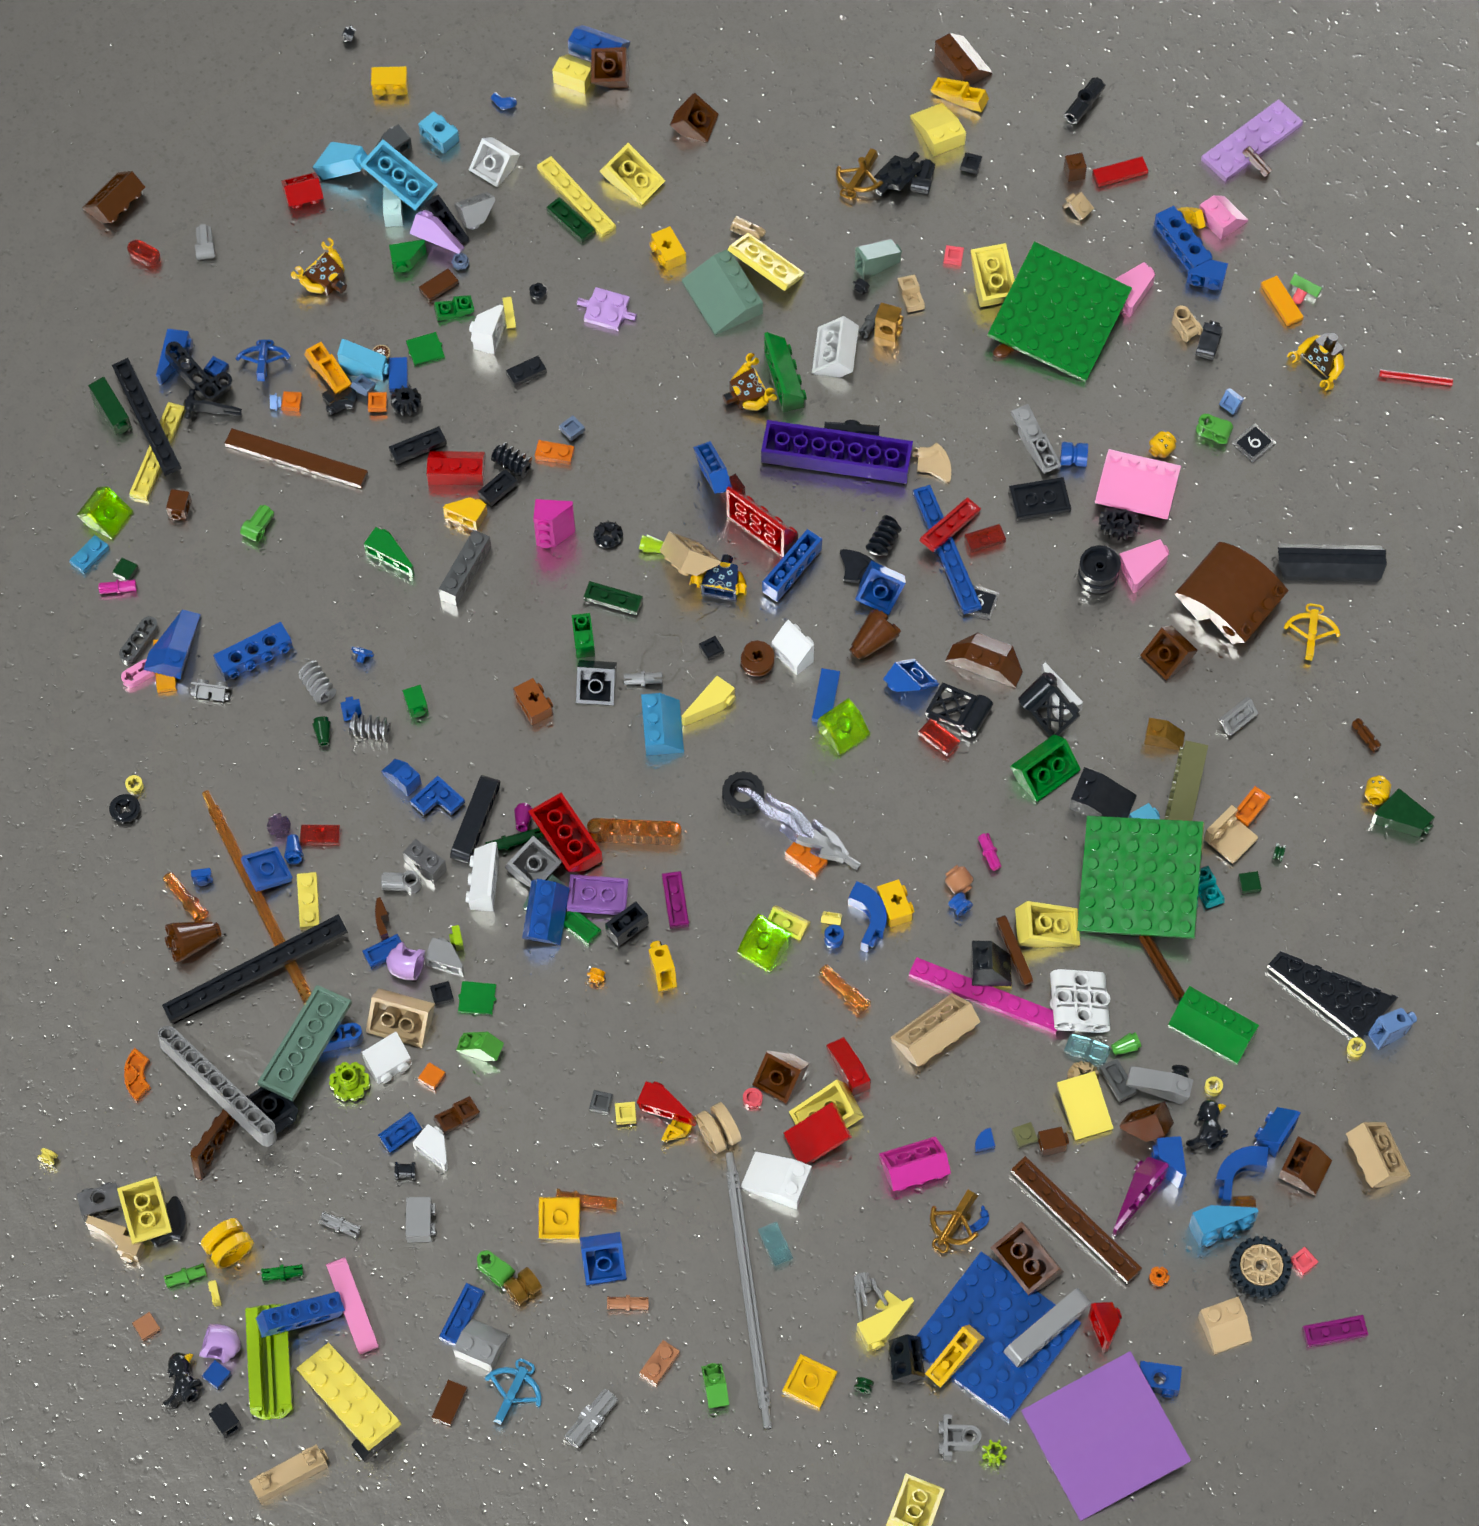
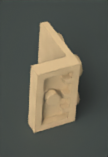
(1230, 835)

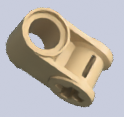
(1187, 326)

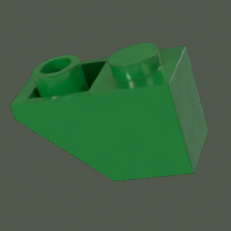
(583, 635)

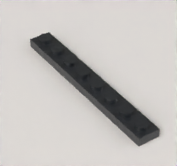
(146, 417)

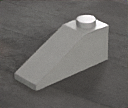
(1160, 1083)

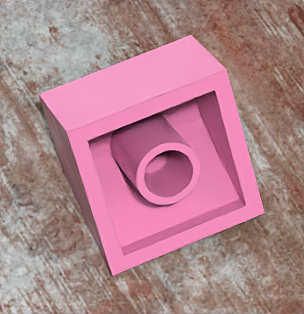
(1221, 216)

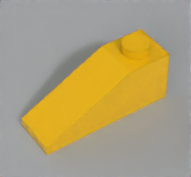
(954, 1355)

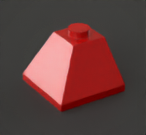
(1105, 1322)

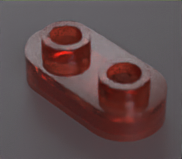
(146, 252)

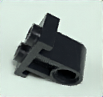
(1209, 340)

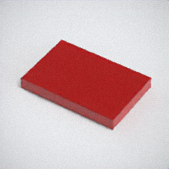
(817, 1134)

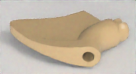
(933, 461)

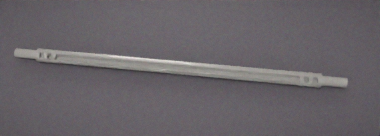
(748, 1290)

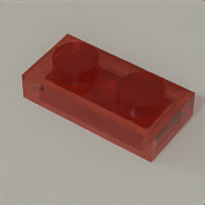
(939, 737)

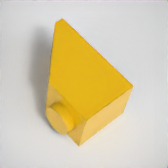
(466, 512)

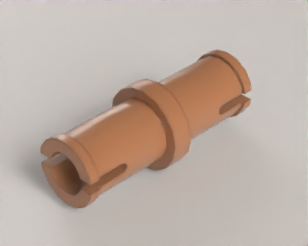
(627, 1303)

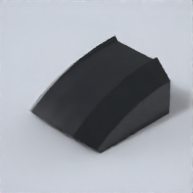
(275, 1107)

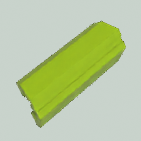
(267, 1369)

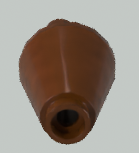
(873, 634)
(190, 937)

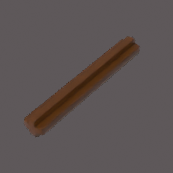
(1162, 967)

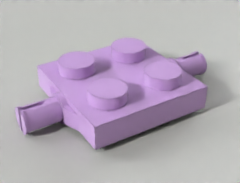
(606, 309)

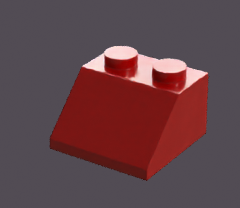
(302, 190)

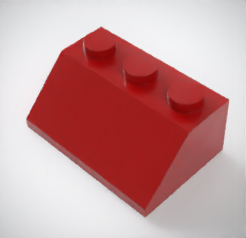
(455, 468)

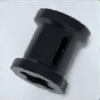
(405, 1170)

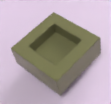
(1024, 1135)

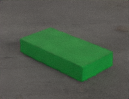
(581, 926)

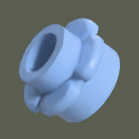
(275, 402)

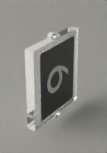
(1253, 442)
(987, 600)

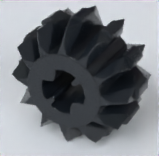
(406, 400)

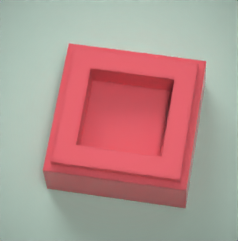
(953, 255)
(1303, 1261)

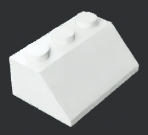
(835, 348)
(483, 877)

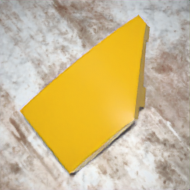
(1193, 216)
(676, 1130)

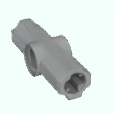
(591, 1418)

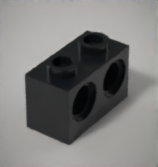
(906, 1358)

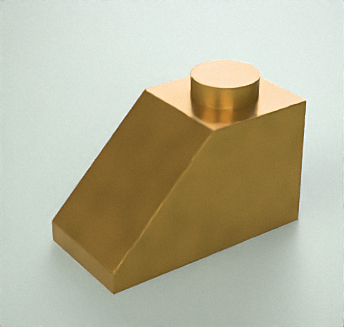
(1164, 734)

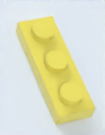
(308, 900)

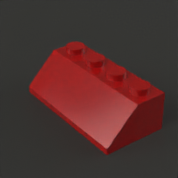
(566, 834)

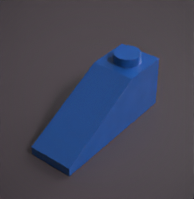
(165, 369)

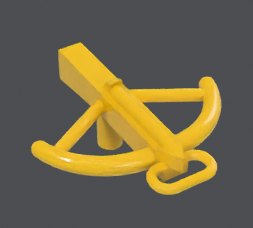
(1314, 616)

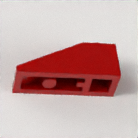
(849, 1066)
(659, 1101)

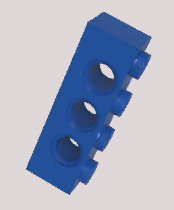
(1165, 223)
(712, 467)
(792, 565)
(257, 642)
(300, 1314)

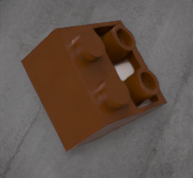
(1305, 1166)

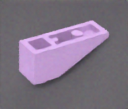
(433, 230)

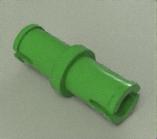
(185, 1275)

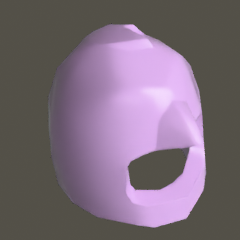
(405, 962)
(220, 1343)

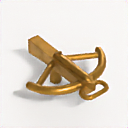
(865, 164)
(958, 1215)

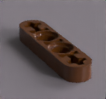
(1014, 950)

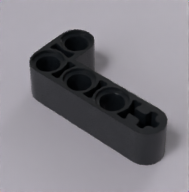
(195, 370)

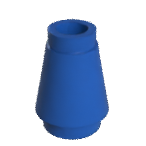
(293, 850)

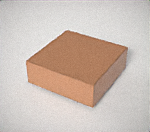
(146, 1326)

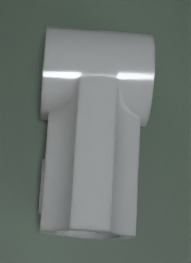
(205, 245)
(399, 881)

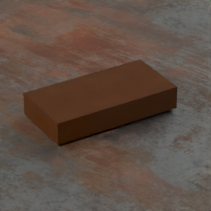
(438, 285)
(449, 1402)

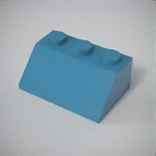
(662, 724)

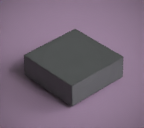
(601, 1102)

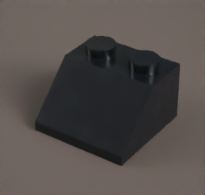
(596, 682)
(990, 964)

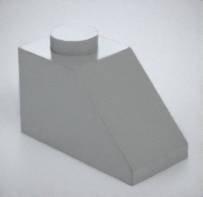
(443, 957)

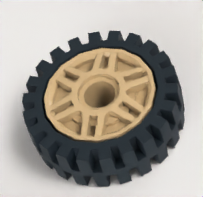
(1258, 1282)

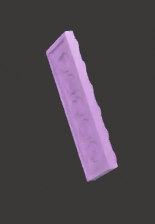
(1260, 133)

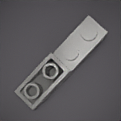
(1034, 439)

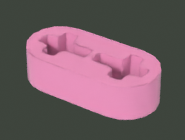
(138, 673)

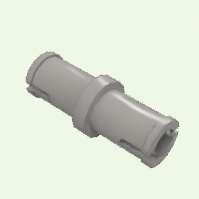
(643, 678)
(340, 1224)

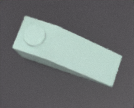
(392, 209)

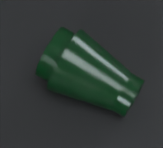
(322, 730)

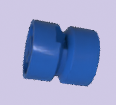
(1074, 454)

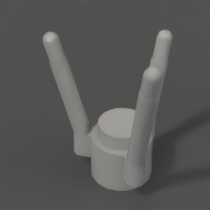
(862, 1286)

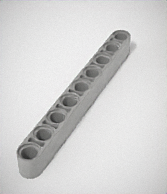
(217, 1086)

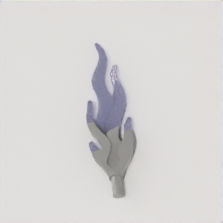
(819, 838)

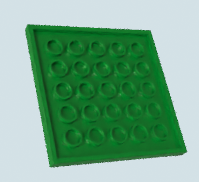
(1059, 311)
(1141, 877)

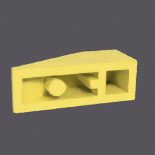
(710, 701)
(879, 1328)

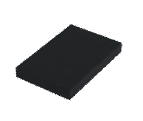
(1040, 498)

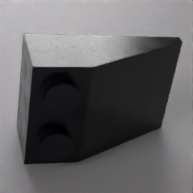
(1101, 796)

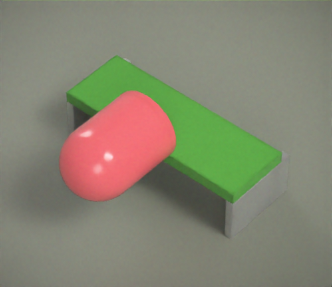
(1304, 287)

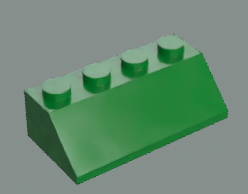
(783, 372)
(1213, 1025)

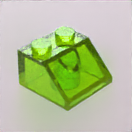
(105, 512)
(843, 726)
(764, 942)

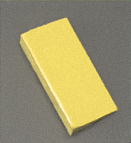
(791, 922)

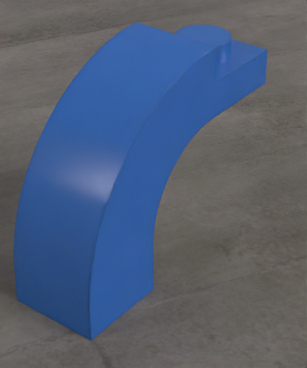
(871, 904)
(1242, 1160)

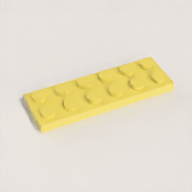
(348, 1396)

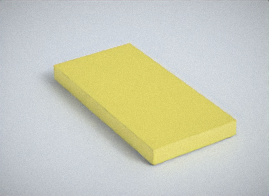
(766, 261)

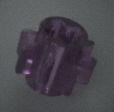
(278, 825)

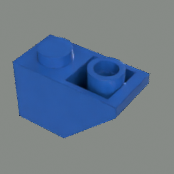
(1208, 274)

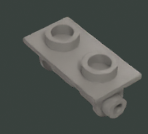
(218, 691)

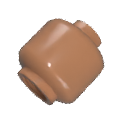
(959, 879)

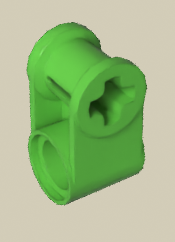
(1215, 429)
(497, 1270)

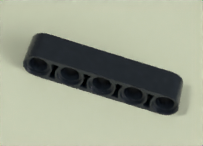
(475, 819)

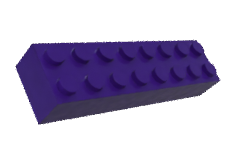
(836, 451)

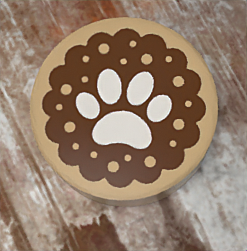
(382, 349)

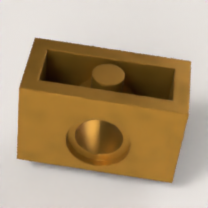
(888, 322)

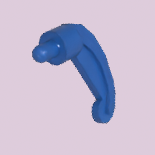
(982, 1222)

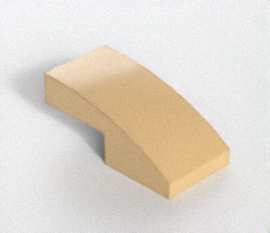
(911, 293)

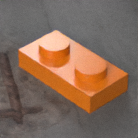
(554, 452)
(1252, 806)
(805, 859)

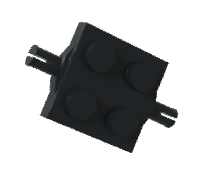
(897, 172)

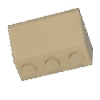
(687, 555)
(400, 1014)
(1377, 1154)

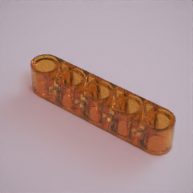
(642, 837)

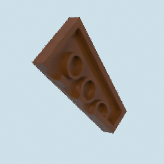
(203, 1153)

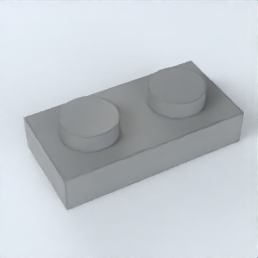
(1238, 716)

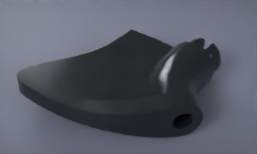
(343, 400)
(855, 565)
(177, 1221)

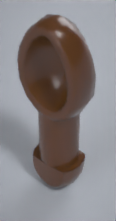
(1002, 351)

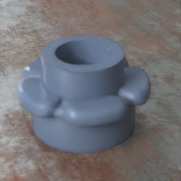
(461, 257)

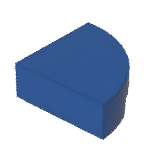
(984, 1141)

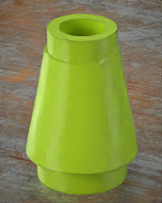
(650, 544)

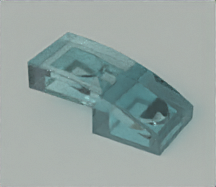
(1087, 1048)
(775, 1244)

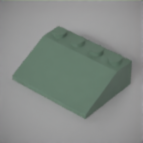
(723, 292)

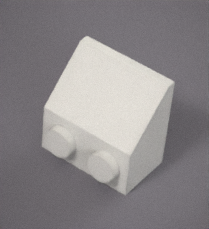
(493, 161)
(488, 329)
(387, 1058)

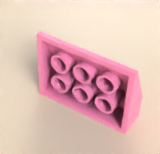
(1138, 484)

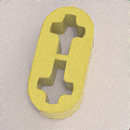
(509, 312)

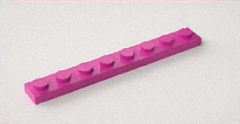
(983, 995)

